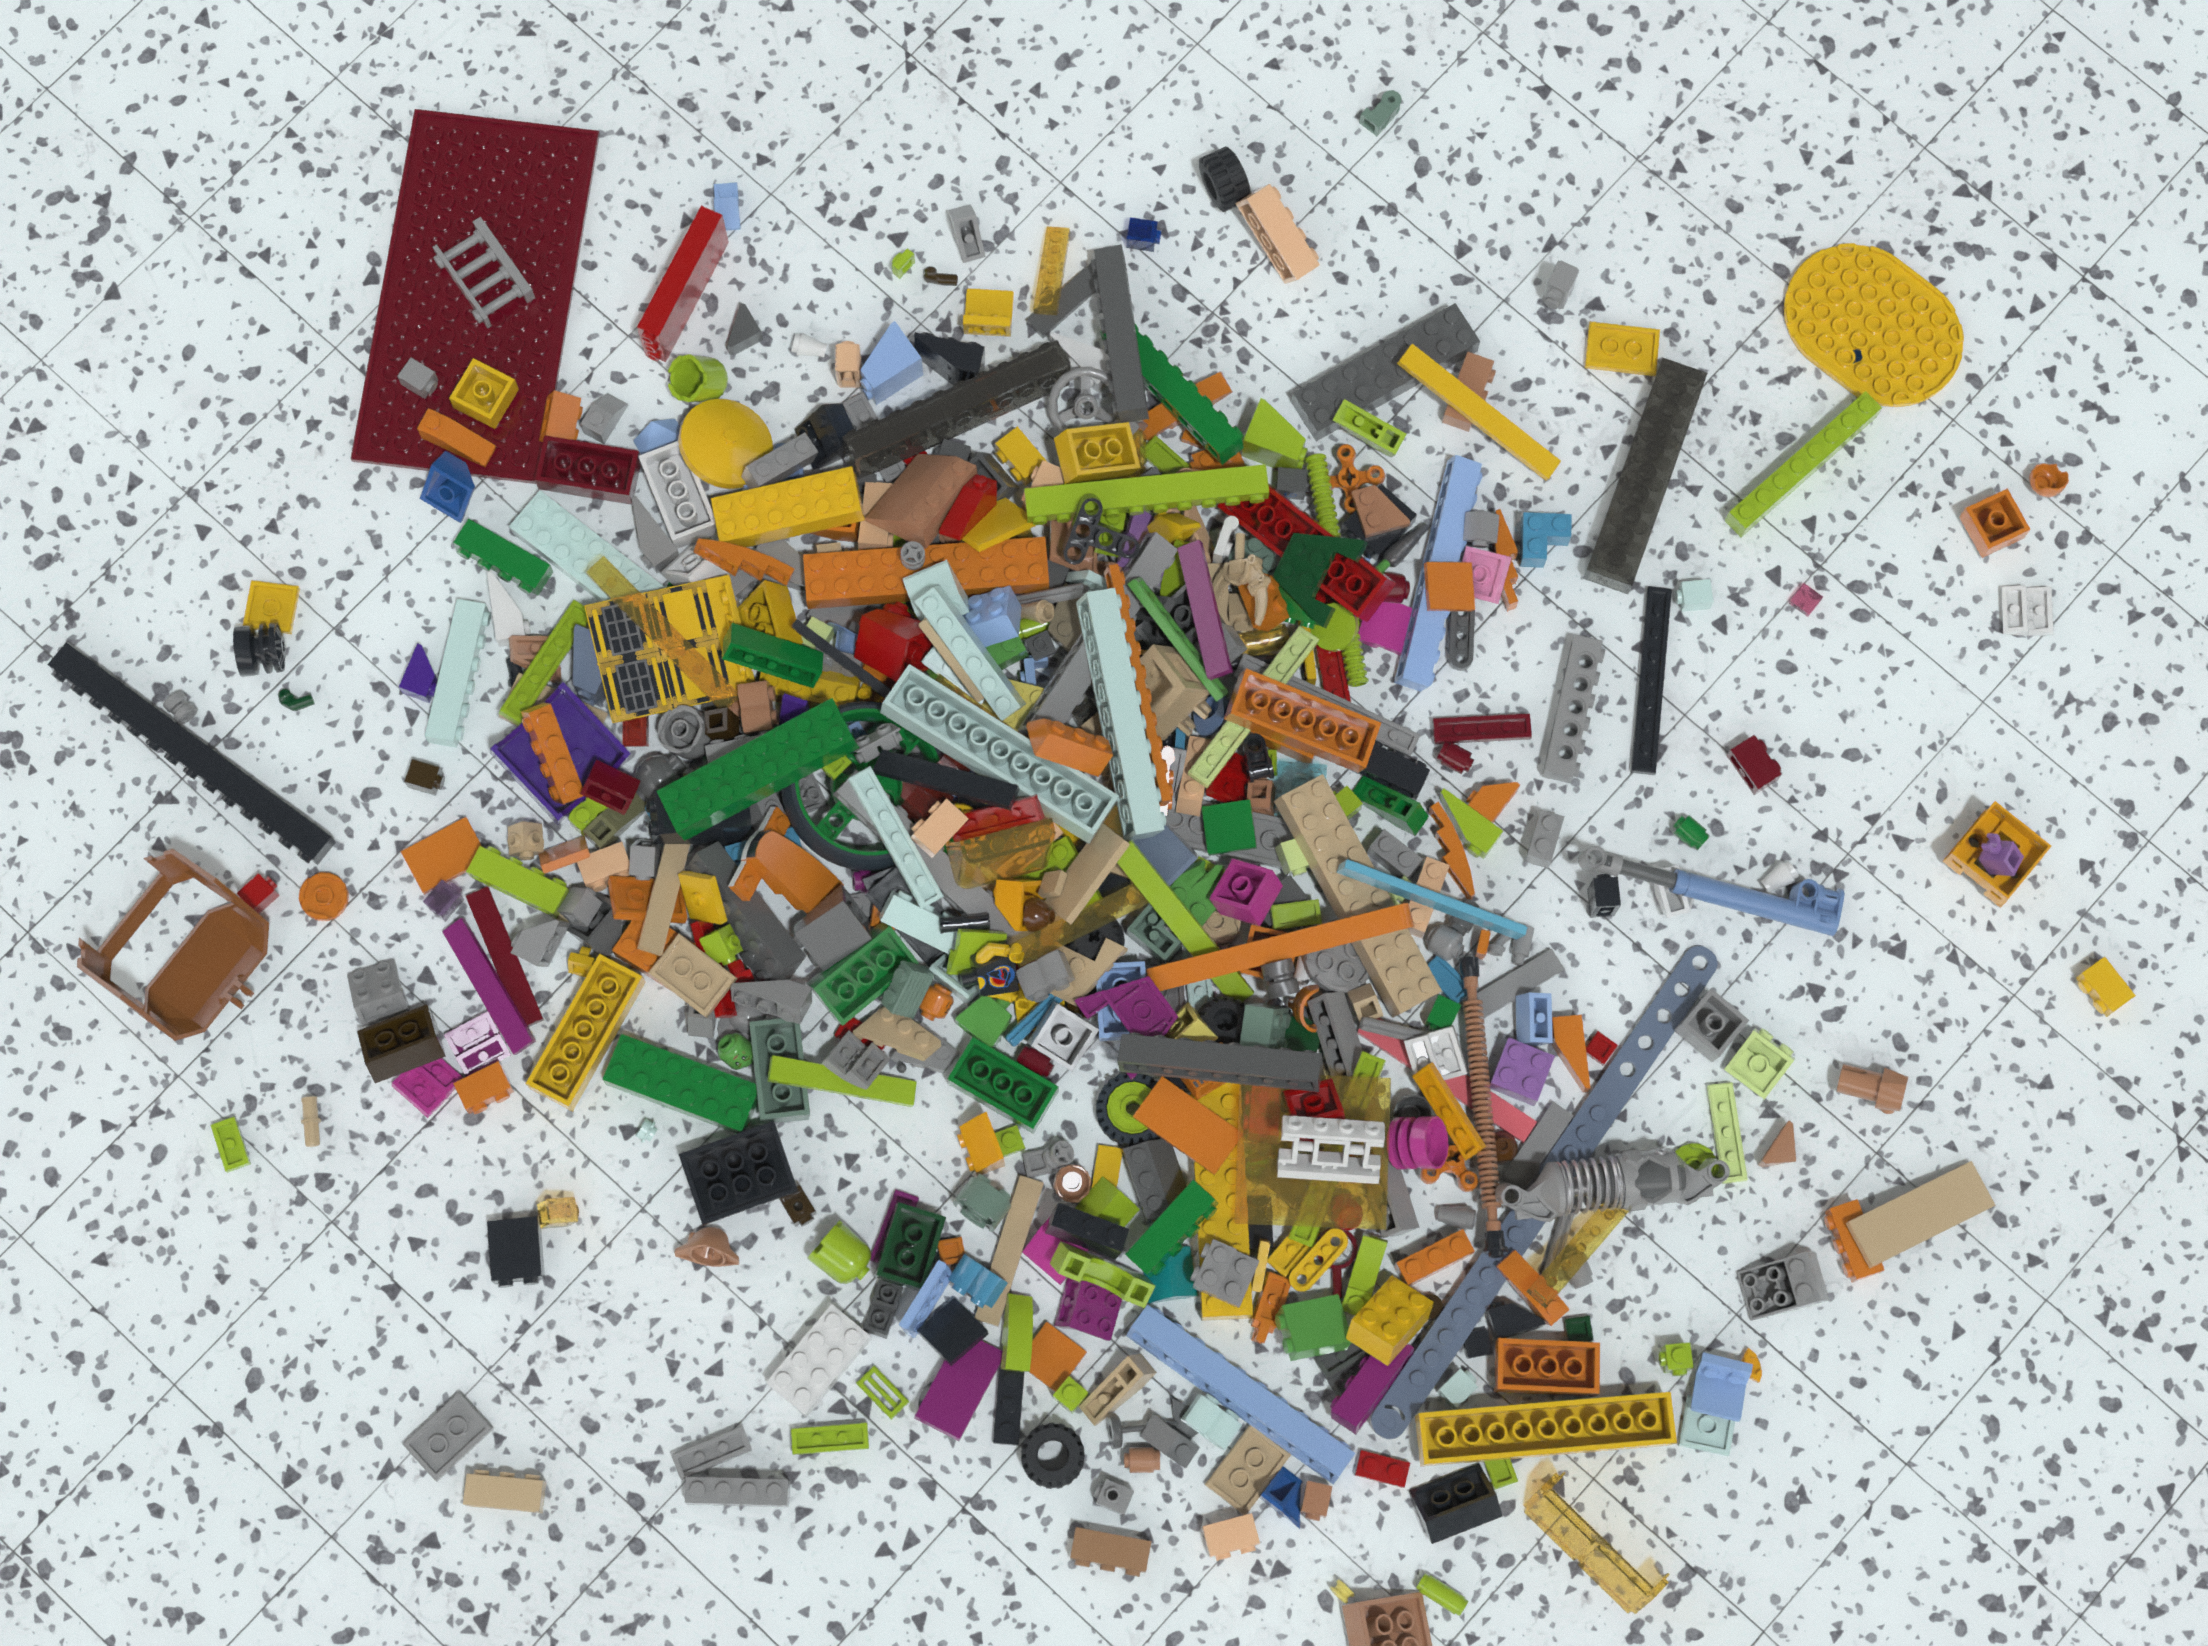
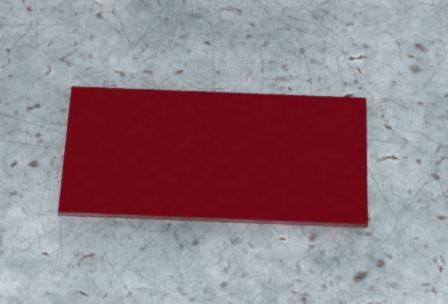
(534, 198)

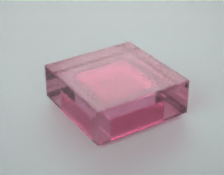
(1805, 600)

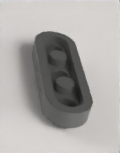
(1462, 647)

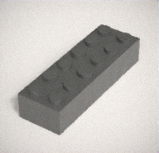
(764, 940)

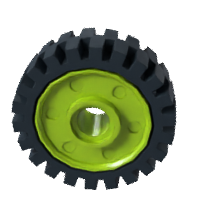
(1112, 1111)

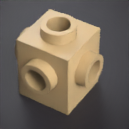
(525, 840)

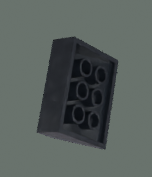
(738, 1173)

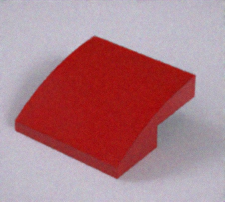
(1230, 782)

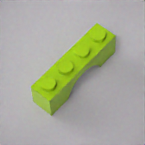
(1088, 1267)

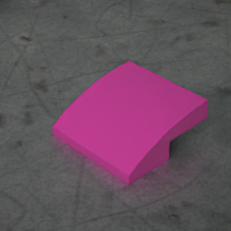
(1386, 627)
(427, 1085)

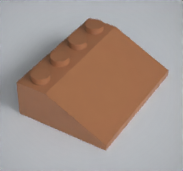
(922, 497)
(1388, 1621)

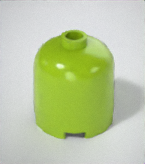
(697, 378)
(842, 1255)

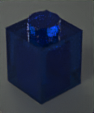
(1143, 234)

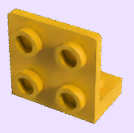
(988, 312)

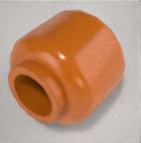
(936, 1002)

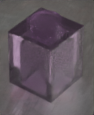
(444, 899)

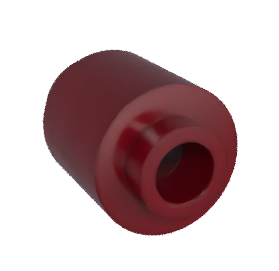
(1455, 758)
(1035, 1061)

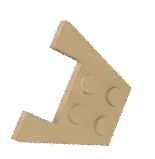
(1086, 970)

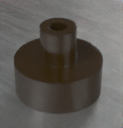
(1437, 1306)

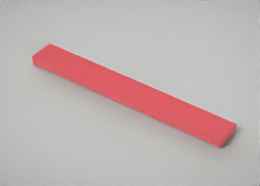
(1504, 1114)

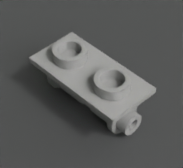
(885, 736)

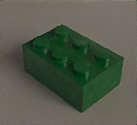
(909, 1246)

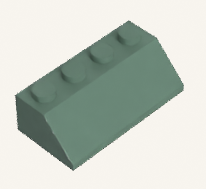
(776, 1100)

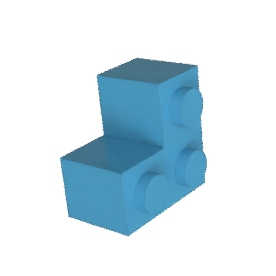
(1540, 530)

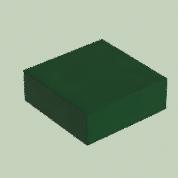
(1579, 1329)

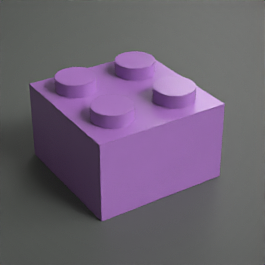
(1521, 1071)

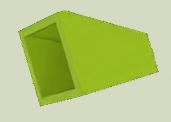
(1273, 440)

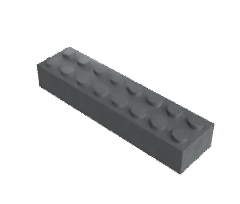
(1377, 376)

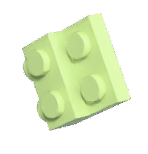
(1760, 1062)

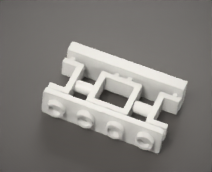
(1330, 1165)

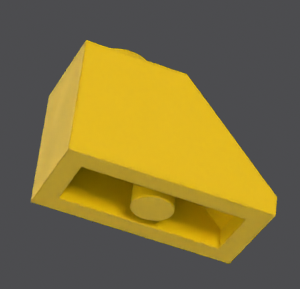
(1173, 526)

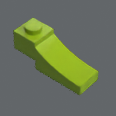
(1364, 1273)

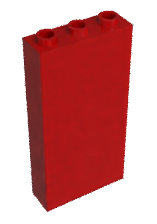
(683, 284)

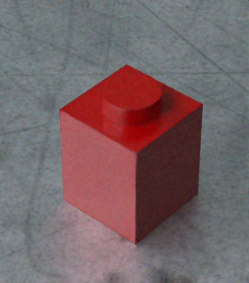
(259, 893)

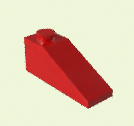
(970, 507)

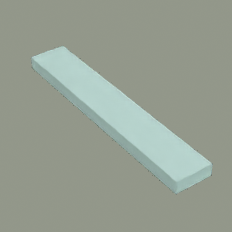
(895, 837)

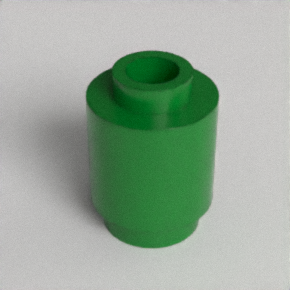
(1690, 832)

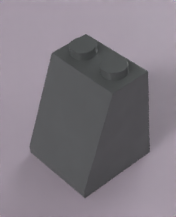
(833, 929)

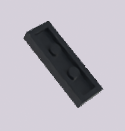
(1008, 1407)

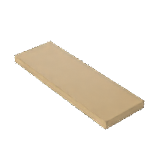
(1920, 1214)

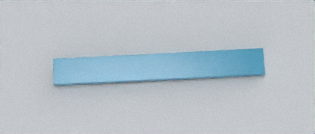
(1432, 899)

